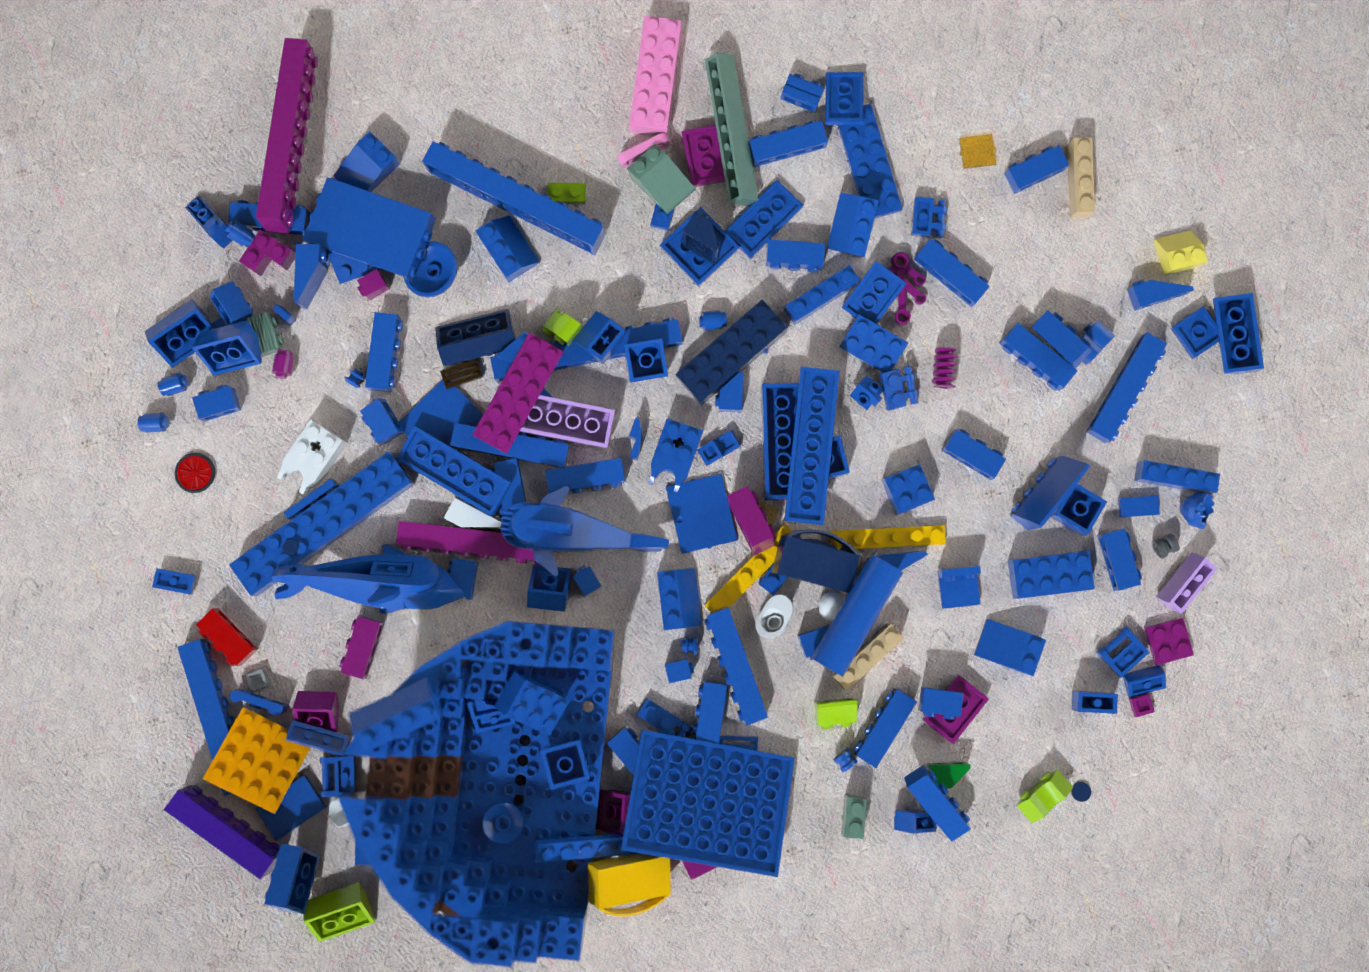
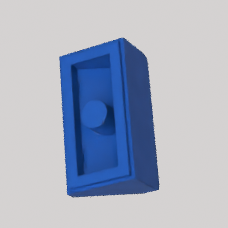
(1144, 681)

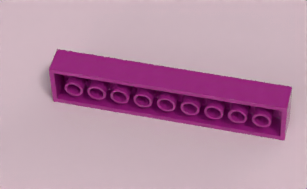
(287, 136)

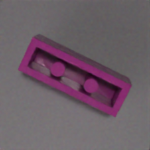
(361, 647)

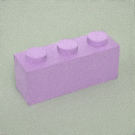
(1186, 582)

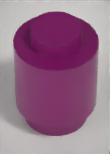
(283, 364)

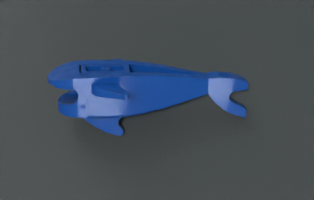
(554, 528)

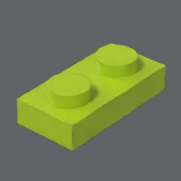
(567, 192)

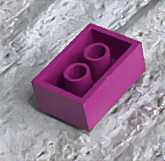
(751, 520)

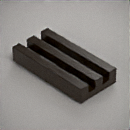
(459, 367)

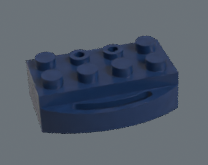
(816, 560)

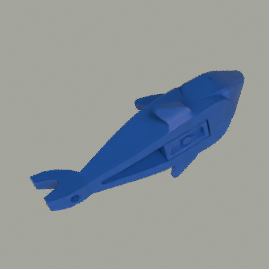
(380, 581)

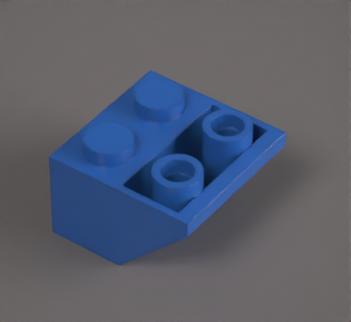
(600, 337)

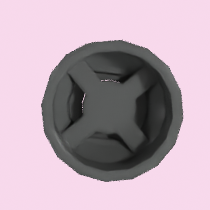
(1166, 545)

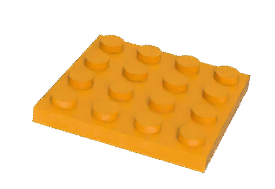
(256, 761)

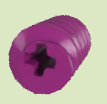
(944, 368)

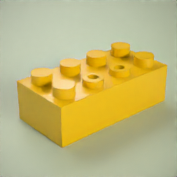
(627, 881)

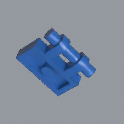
(923, 214)
(893, 388)

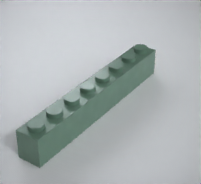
(731, 129)

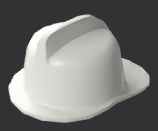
(774, 617)

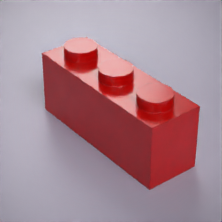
(226, 637)

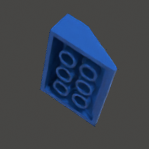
(1048, 492)

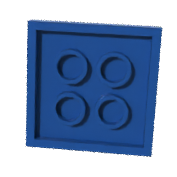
(693, 265)

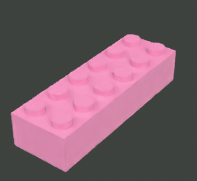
(655, 76)

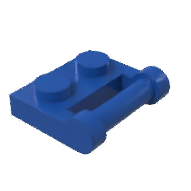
(1127, 656)
(344, 775)

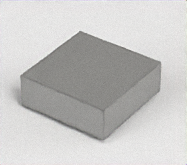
(257, 679)

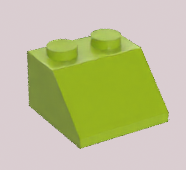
(836, 712)

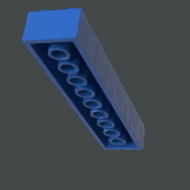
(514, 198)
(323, 522)

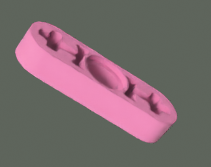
(629, 156)

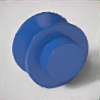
(354, 378)
(690, 645)

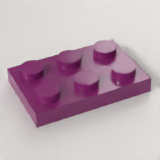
(703, 156)
(971, 705)

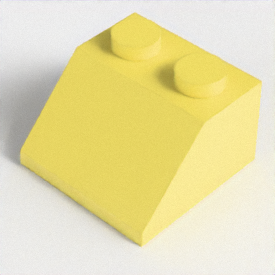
(1180, 252)

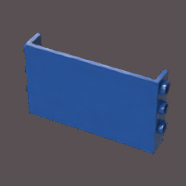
(370, 228)

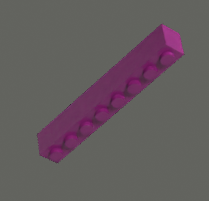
(459, 540)

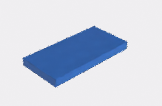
(764, 219)

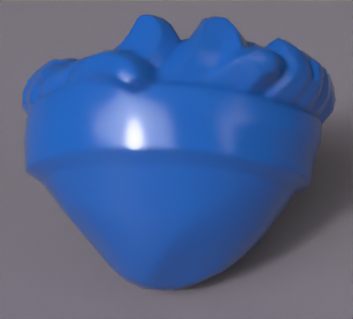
(1197, 509)

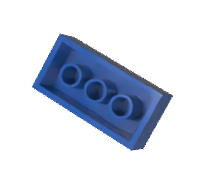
(1051, 575)

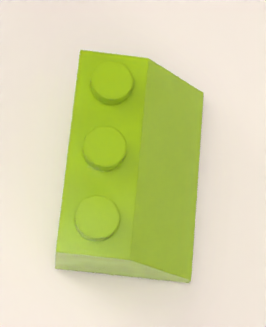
(338, 912)

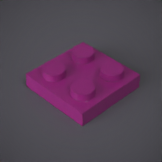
(1168, 641)

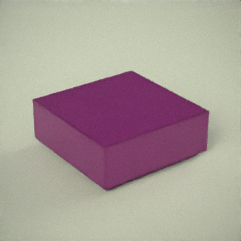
(1141, 705)

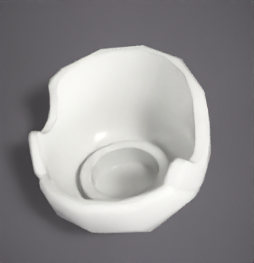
(830, 604)
(337, 814)

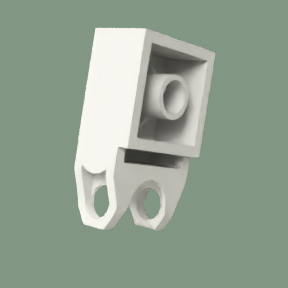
(307, 460)

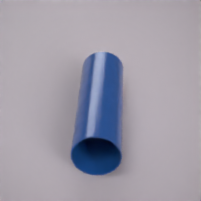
(857, 615)

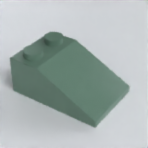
(660, 179)

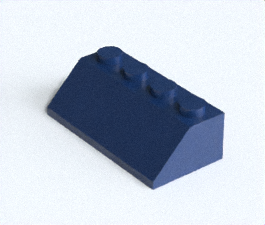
(474, 337)

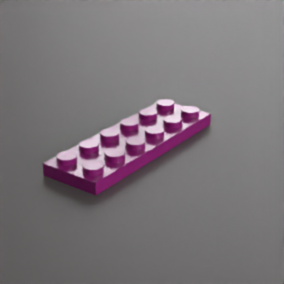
(518, 393)

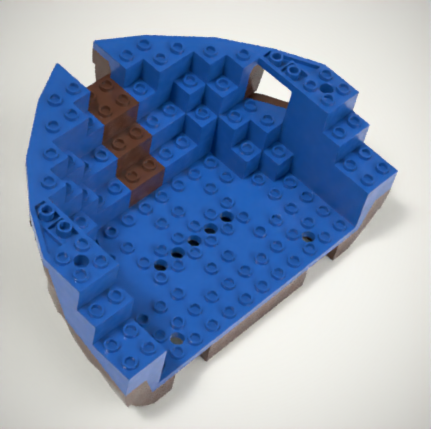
(437, 782)

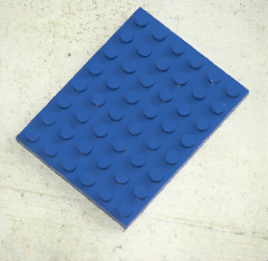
(708, 803)

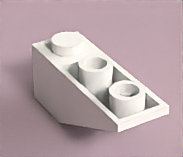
(469, 517)

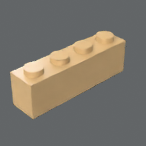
(1081, 178)
(869, 656)

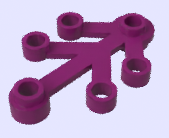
(901, 269)

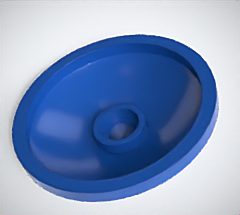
(437, 258)

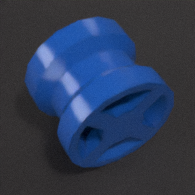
(845, 760)

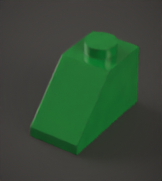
(949, 773)

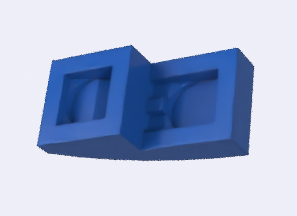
(636, 434)
(719, 448)

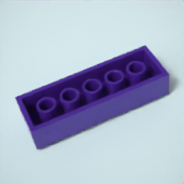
(223, 830)

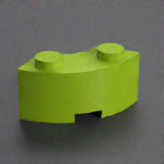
(561, 327)
(1044, 795)

